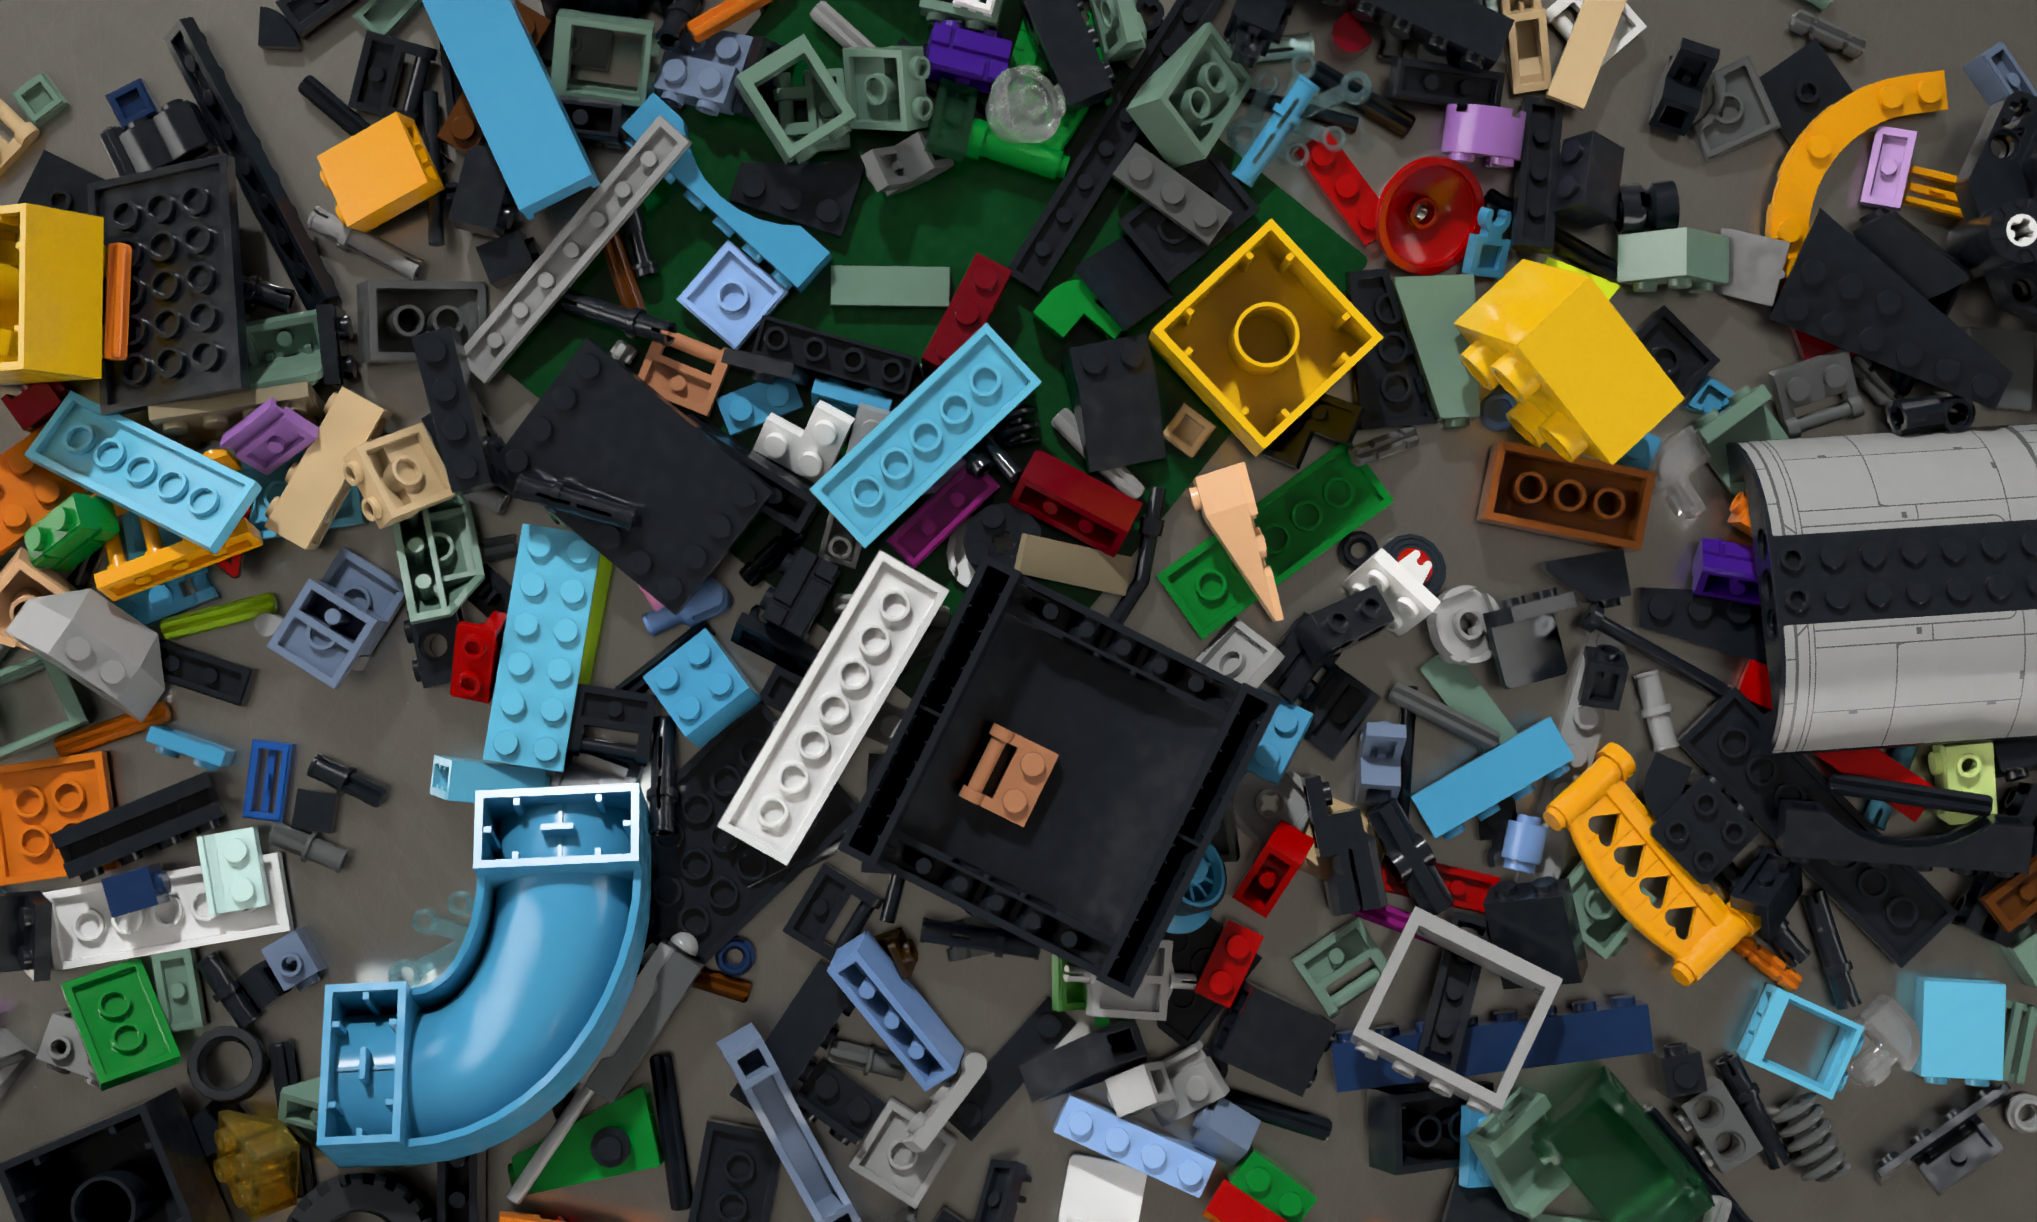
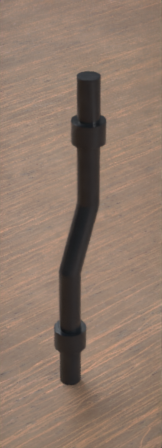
(1151, 528)

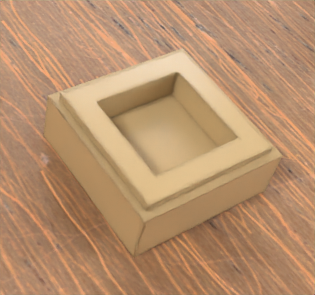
(1188, 431)

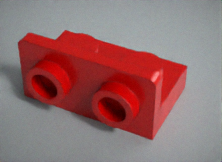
(477, 658)

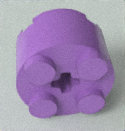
(1483, 134)

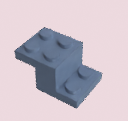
(338, 618)

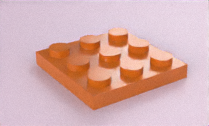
(44, 799)

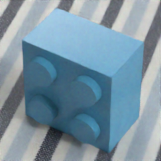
(702, 688)

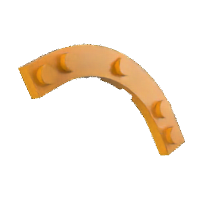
(1829, 134)

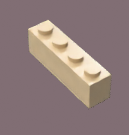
(317, 482)

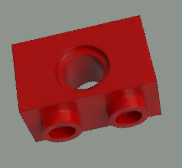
(1273, 868)

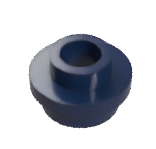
(736, 969)

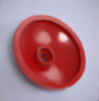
(1447, 215)

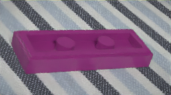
(941, 516)

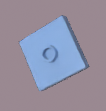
(732, 295)

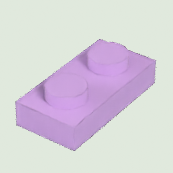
(1888, 168)

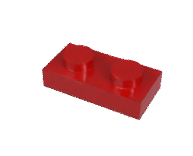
(1228, 963)

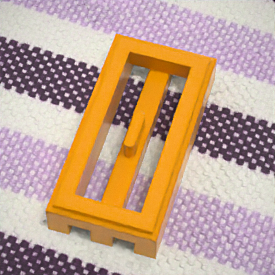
(1930, 206)

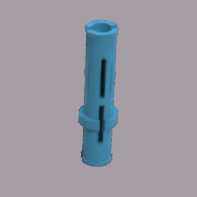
(1303, 91)

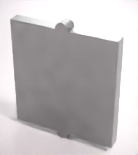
(1754, 267)

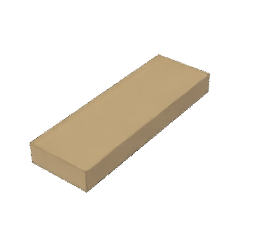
(1585, 52)

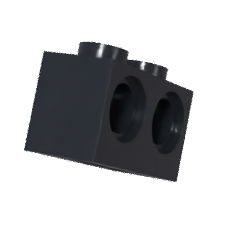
(1344, 624)

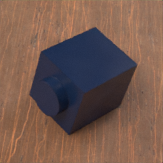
(136, 889)

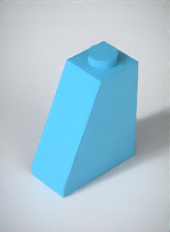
(460, 777)

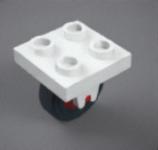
(1408, 577)

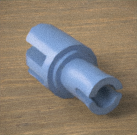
(706, 603)

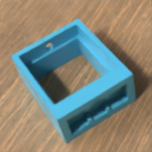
(1764, 1024)

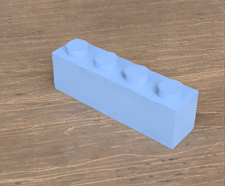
(1134, 1143)

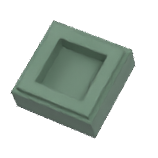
(40, 99)

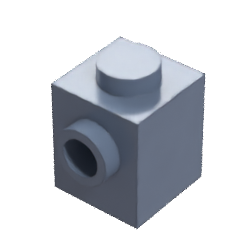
(295, 960)
(1224, 1131)

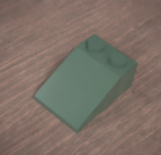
(1191, 98)

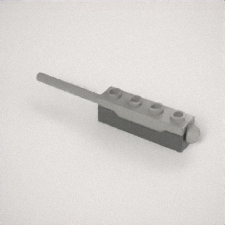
(654, 998)

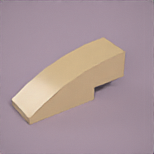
(1526, 46)

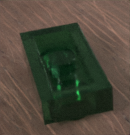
(951, 119)

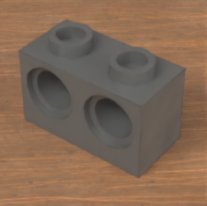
(1722, 1120)

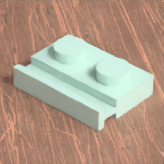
(233, 870)

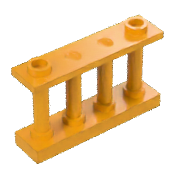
(169, 562)

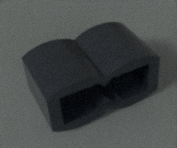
(169, 138)

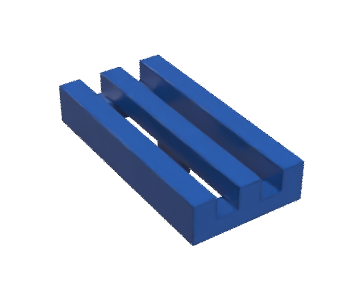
(283, 781)

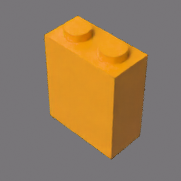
(379, 173)

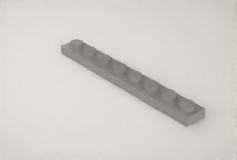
(574, 248)
(1581, 730)

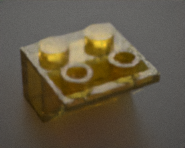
(257, 1162)

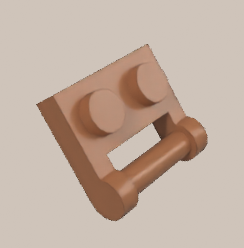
(683, 383)
(1021, 780)

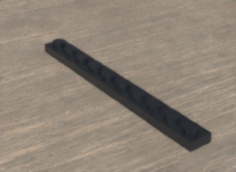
(1102, 152)

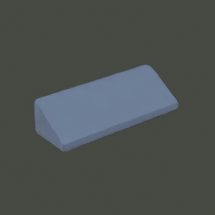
(1997, 75)

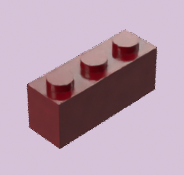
(968, 310)
(1075, 502)

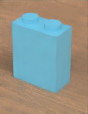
(1960, 1029)

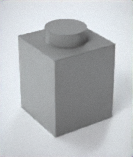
(1139, 1089)

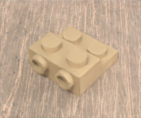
(397, 475)

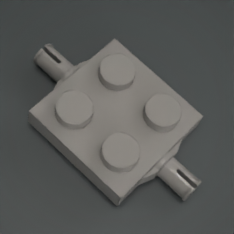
(1151, 997)

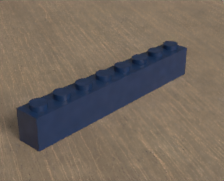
(1488, 1044)

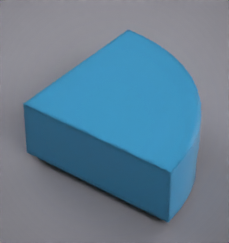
(1707, 396)

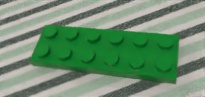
(1297, 525)

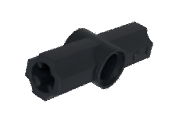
(1409, 857)

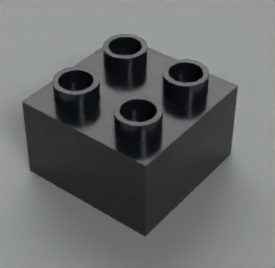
(117, 1169)

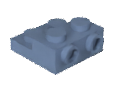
(703, 72)

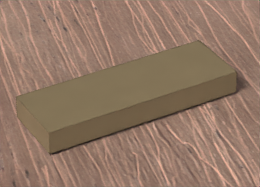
(1073, 564)

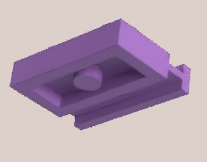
(269, 436)

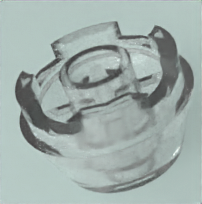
(1024, 106)

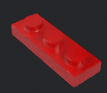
(1343, 188)

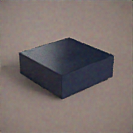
(132, 102)

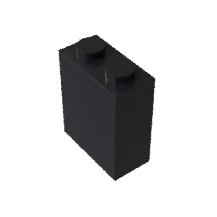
(1538, 925)
(1273, 1038)

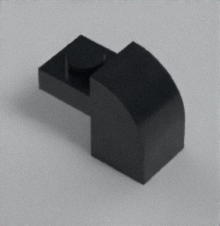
(1682, 86)
(1660, 782)

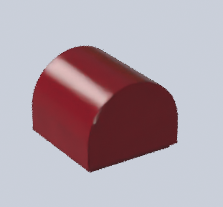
(1348, 38)

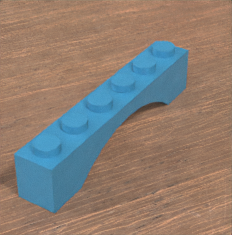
(786, 248)

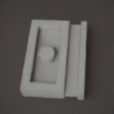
(1194, 1084)

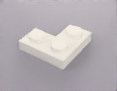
(810, 450)

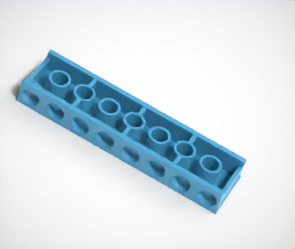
(513, 100)

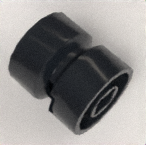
(1659, 209)

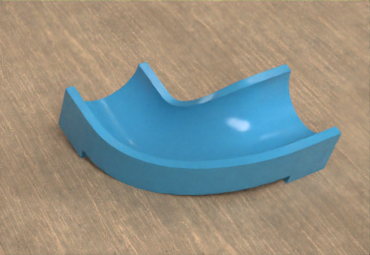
(521, 1003)

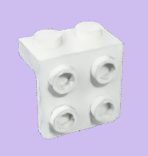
(1101, 1191)

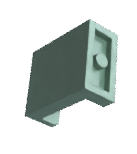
(1506, 1154)

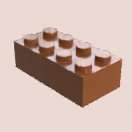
(1565, 499)

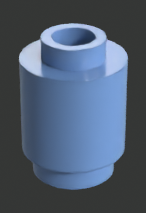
(1524, 843)

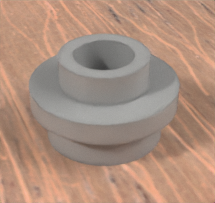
(2012, 1110)

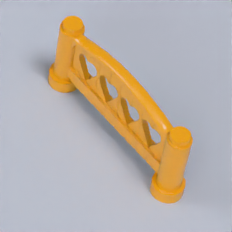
(1603, 792)

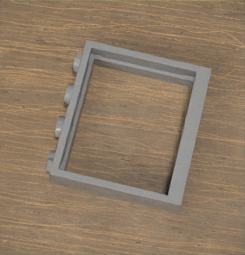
(1485, 955)

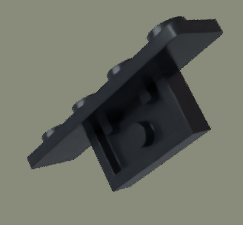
(1952, 1149)

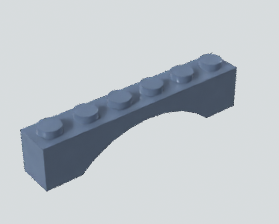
(786, 1126)

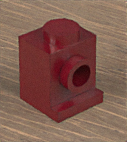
(36, 403)

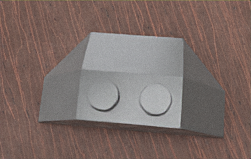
(95, 646)

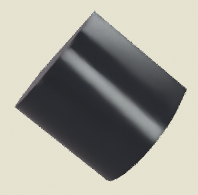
(262, 985)

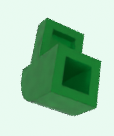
(1069, 305)

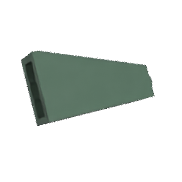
(1428, 312)

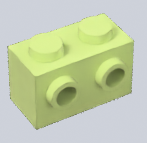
(1966, 769)

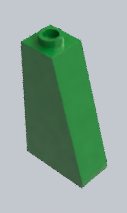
(573, 1158)

